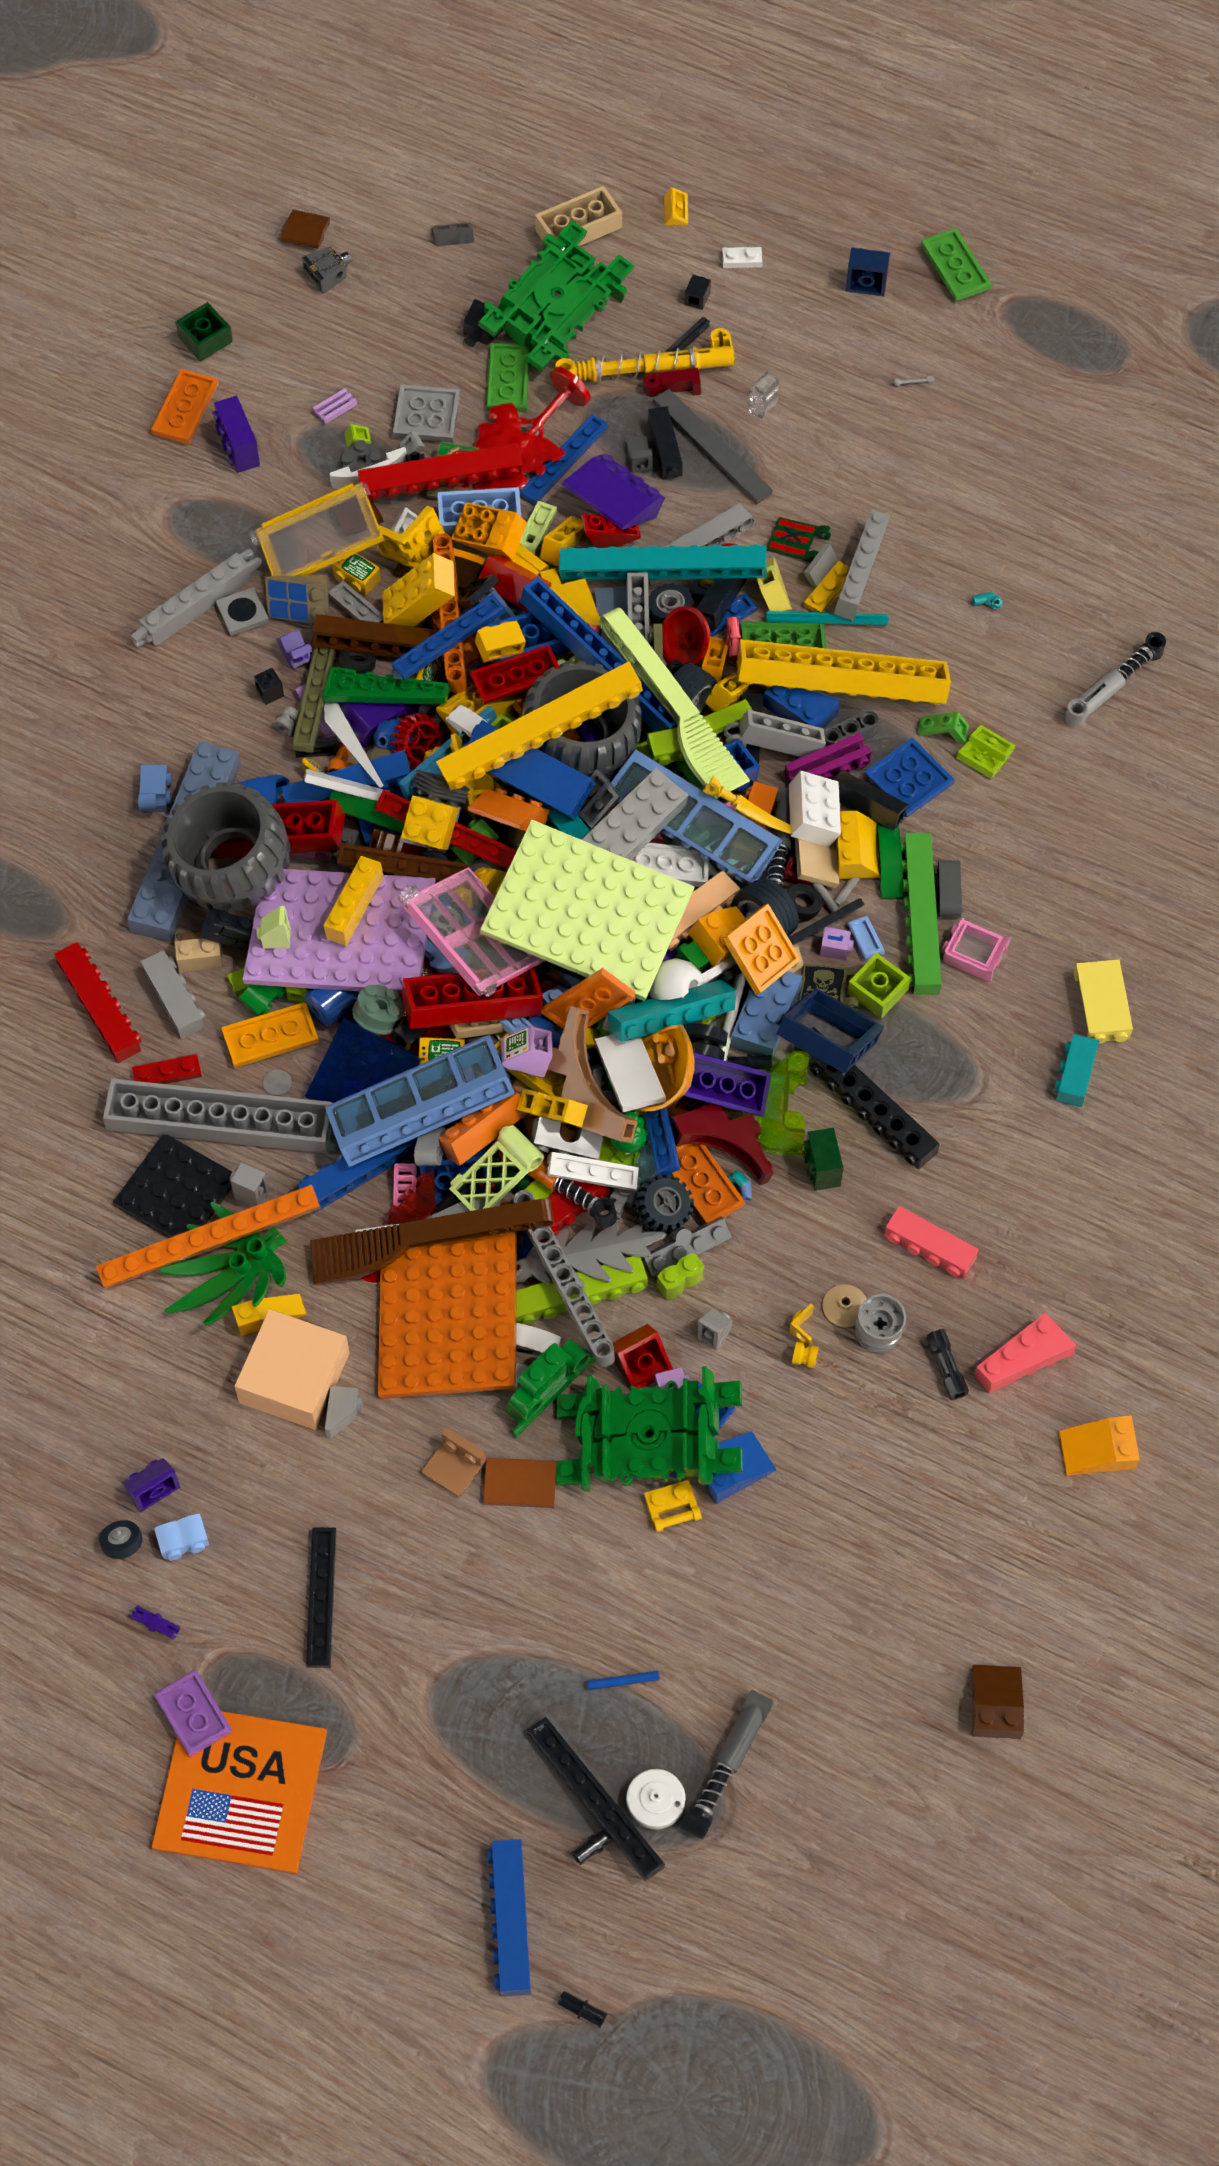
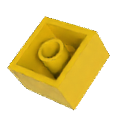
(430, 822)

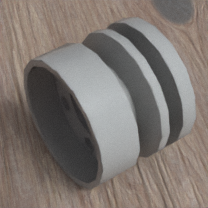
(886, 1313)

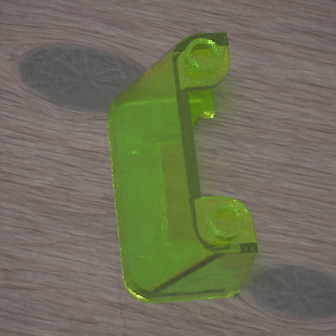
(781, 1128)

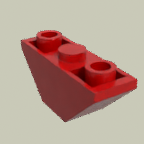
(606, 534)

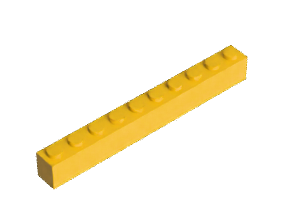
(539, 726)

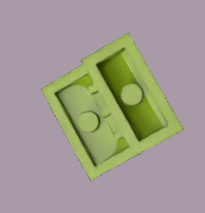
(985, 751)

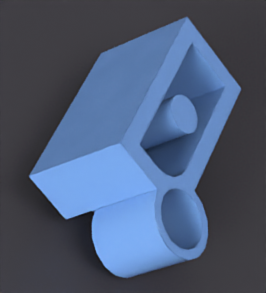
(154, 788)

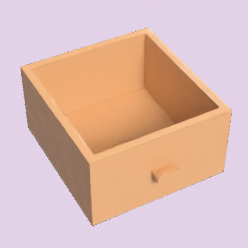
(292, 1369)

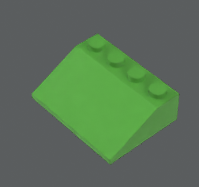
(785, 633)

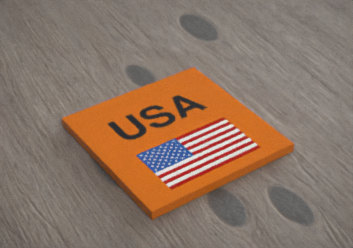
(243, 1795)

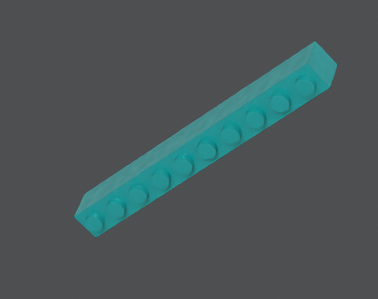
(664, 562)

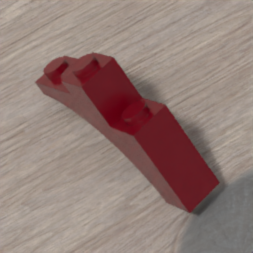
(736, 1137)

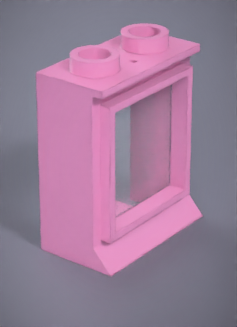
(974, 949)

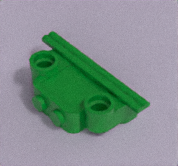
(545, 1380)

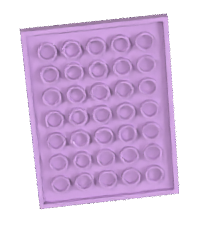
(380, 952)

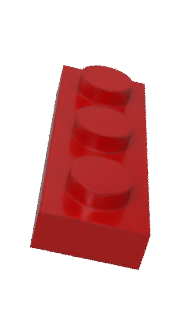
(168, 1070)

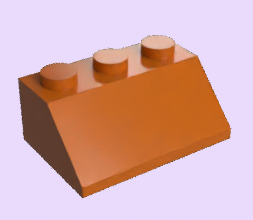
(509, 809)

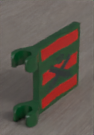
(795, 538)

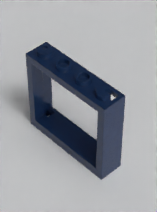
(837, 1013)

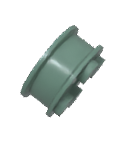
(378, 1009)

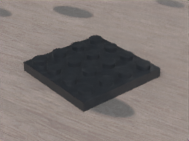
(174, 1188)

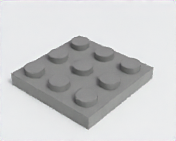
(428, 412)

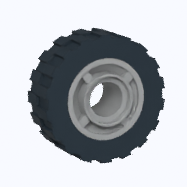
(667, 598)

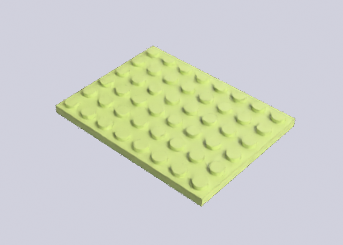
(587, 908)

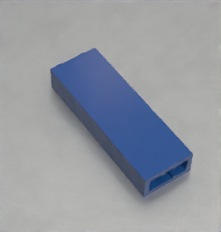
(541, 777)

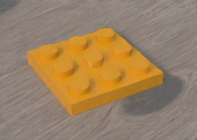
(761, 949)

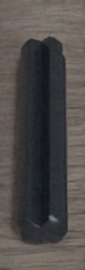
(689, 336)

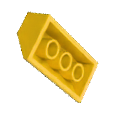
(471, 700)

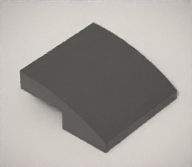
(600, 800)

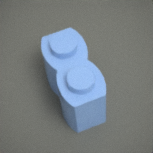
(181, 1537)

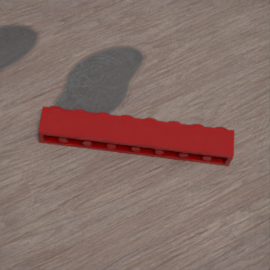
(442, 471)

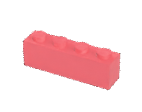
(931, 1242)

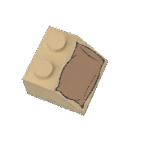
(196, 953)

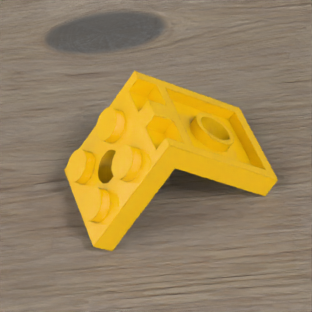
(412, 545)

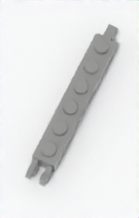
(196, 599)

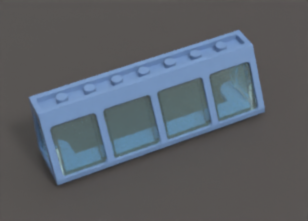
(707, 824)
(419, 1100)

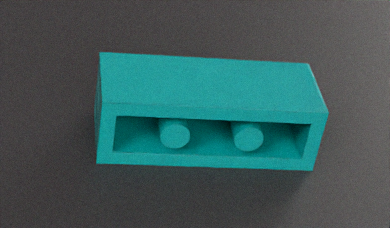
(1076, 1070)

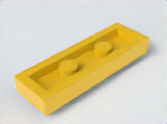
(827, 589)

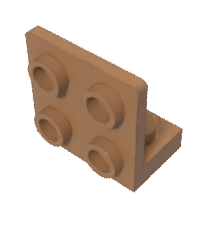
(455, 1463)

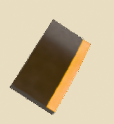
(467, 568)

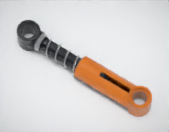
(592, 1204)

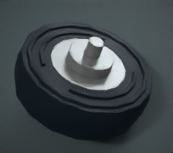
(120, 1539)

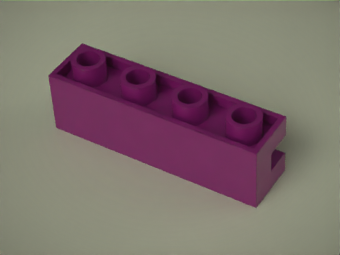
(831, 760)

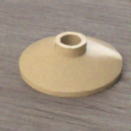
(840, 1314)

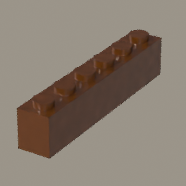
(367, 636)

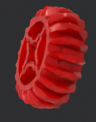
(410, 729)

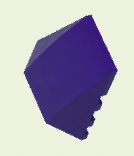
(367, 716)

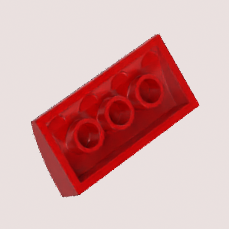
(512, 674)

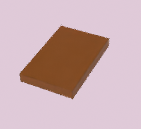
(520, 1482)

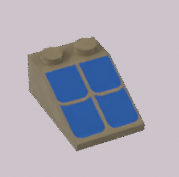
(297, 597)

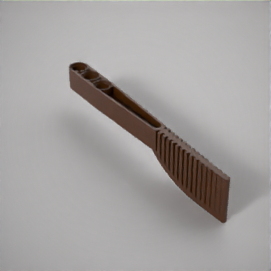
(371, 1250)

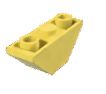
(774, 589)

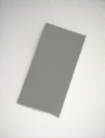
(820, 565)

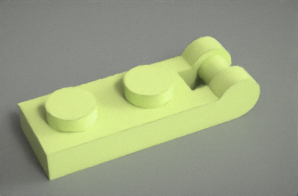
(538, 526)

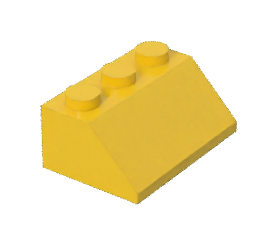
(857, 847)

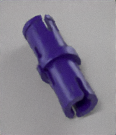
(155, 1622)

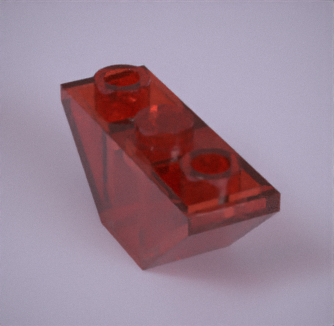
(417, 1202)

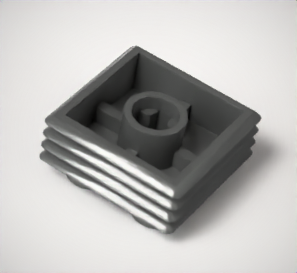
(436, 788)

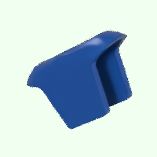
(268, 786)

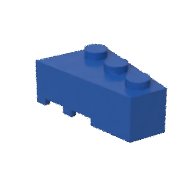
(801, 705)

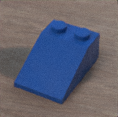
(755, 1467)

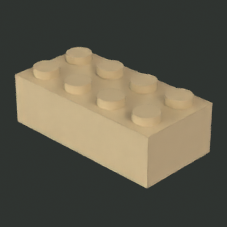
(592, 211)

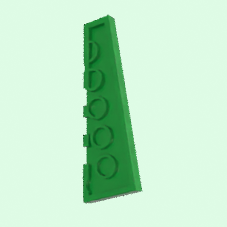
(349, 686)

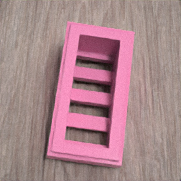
(403, 1173)

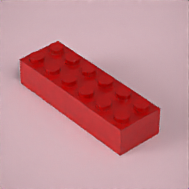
(309, 828)
(451, 1000)

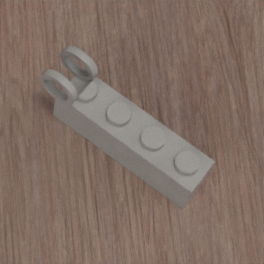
(777, 734)

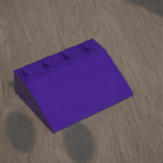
(615, 492)

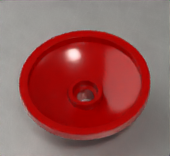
(685, 635)

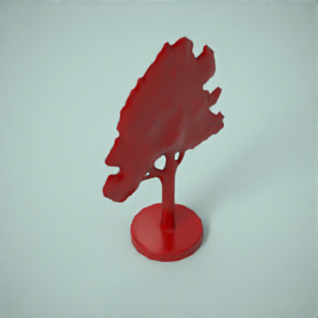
(532, 448)

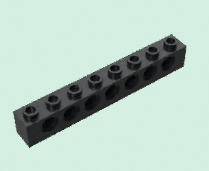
(879, 1101)

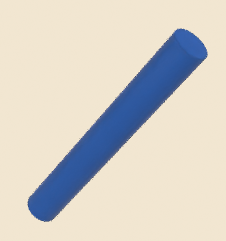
(623, 1680)

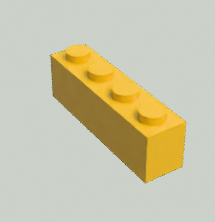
(353, 901)

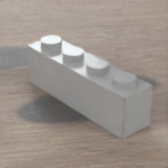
(172, 994)

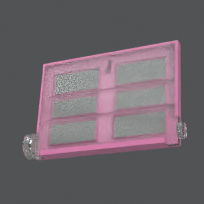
(452, 919)

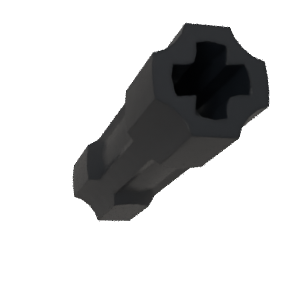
(953, 1379)

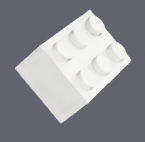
(814, 809)

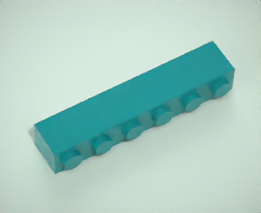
(656, 1014)

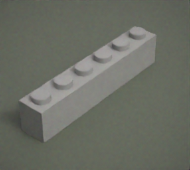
(862, 565)

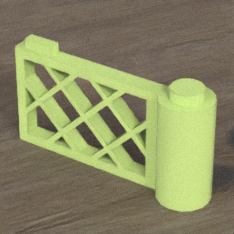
(517, 1149)

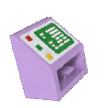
(527, 1051)

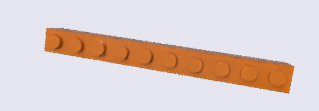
(208, 1237)

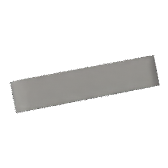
(428, 1148)

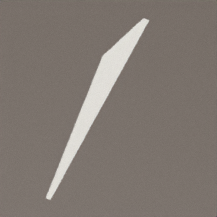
(338, 723)

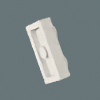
(742, 257)

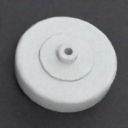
(655, 1799)

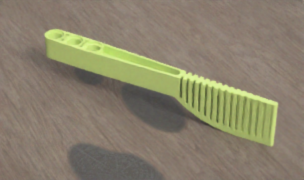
(697, 741)

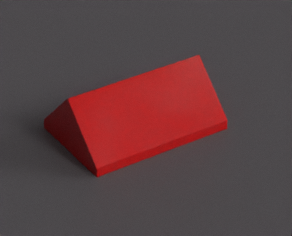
(511, 579)

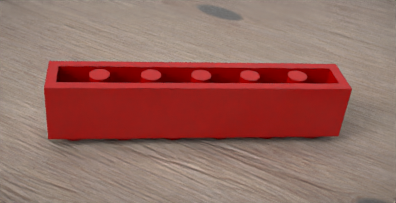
(98, 1002)

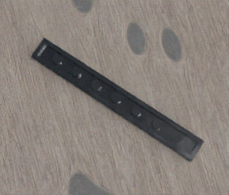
(805, 932)
(595, 1799)

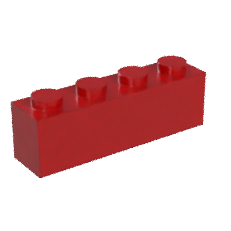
(566, 1210)

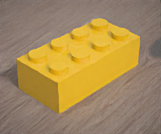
(419, 592)

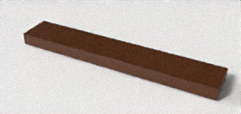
(400, 863)

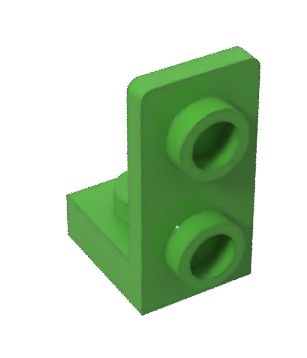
(944, 723)

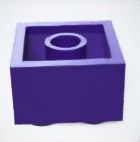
(151, 1484)

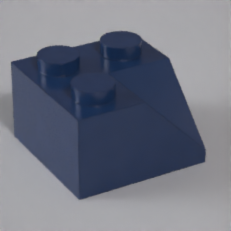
(867, 271)

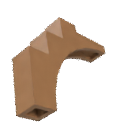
(580, 1085)

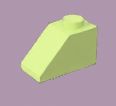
(275, 929)

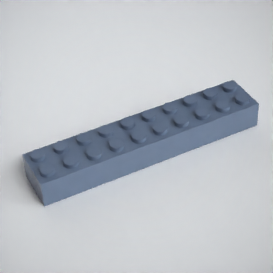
(159, 899)

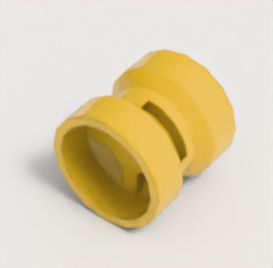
(805, 1355)

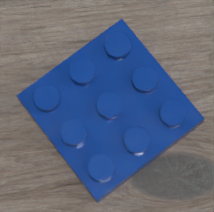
(910, 775)

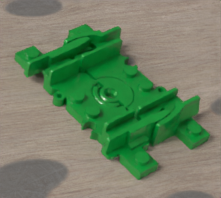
(562, 270)
(679, 1440)

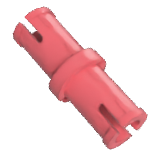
(733, 637)

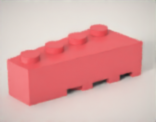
(1029, 1351)

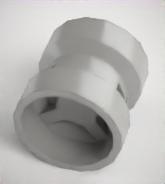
(286, 723)

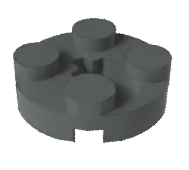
(359, 451)

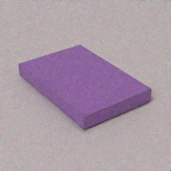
(193, 1713)

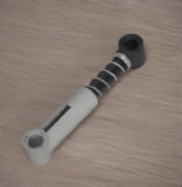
(1113, 680)

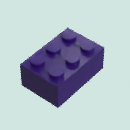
(236, 434)

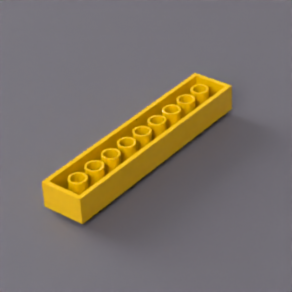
(843, 671)

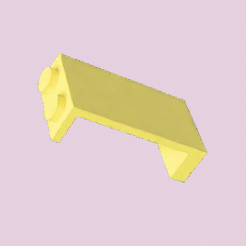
(1104, 1000)

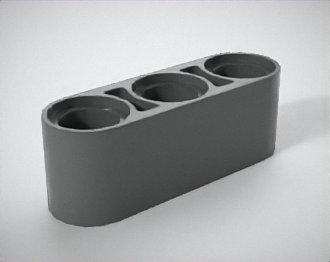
(854, 724)
(949, 888)

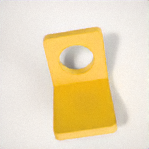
(798, 1319)

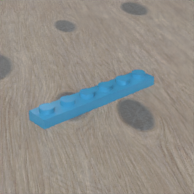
(430, 764)

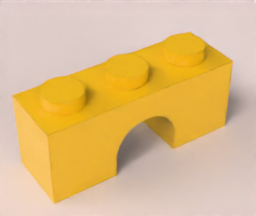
(552, 1107)

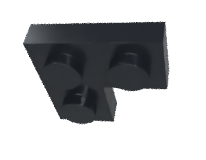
(476, 590)

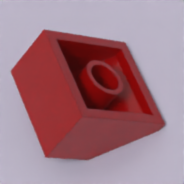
(641, 1356)

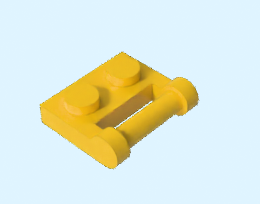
(670, 1499)

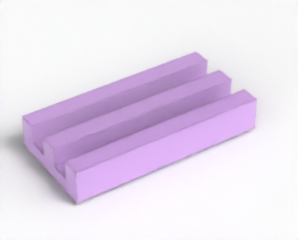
(332, 404)

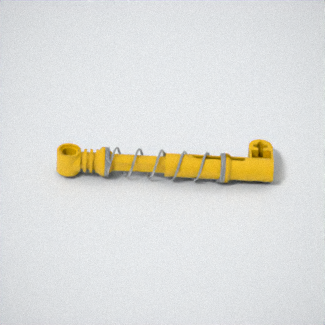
(657, 362)

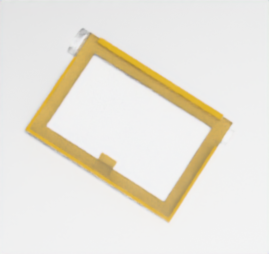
(319, 532)

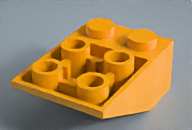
(490, 530)

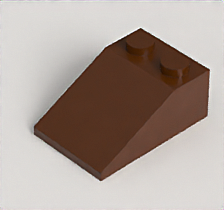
(997, 1702)

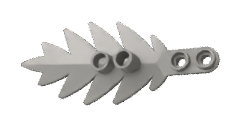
(586, 1253)

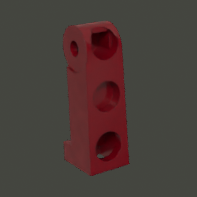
(675, 380)

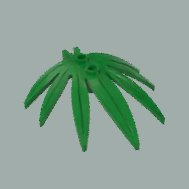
(253, 1258)

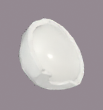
(674, 979)

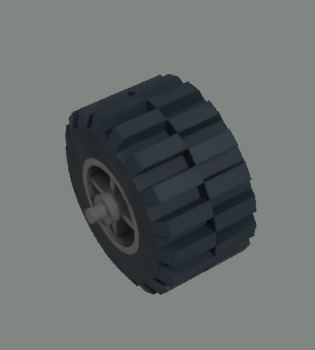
(662, 1204)

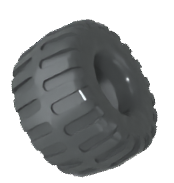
(618, 725)
(211, 819)

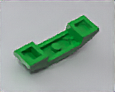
(890, 862)

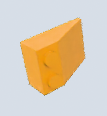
(711, 929)
(1100, 1446)

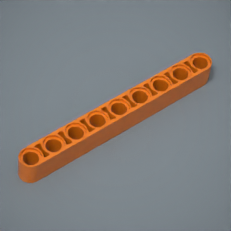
(454, 658)

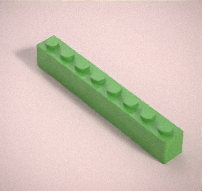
(921, 914)

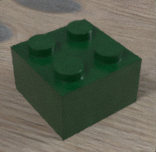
(204, 331)
(823, 1159)

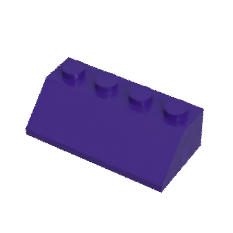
(729, 1085)

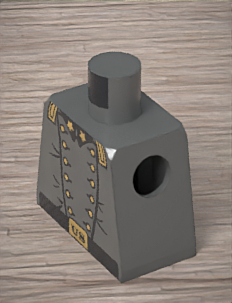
(326, 267)

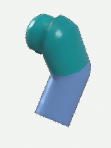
(743, 1182)

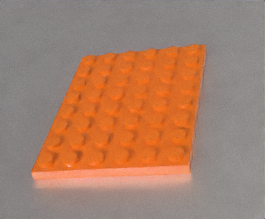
(449, 1318)

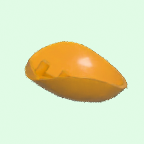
(672, 1061)

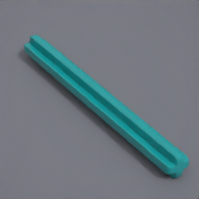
(826, 618)

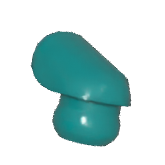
(989, 599)

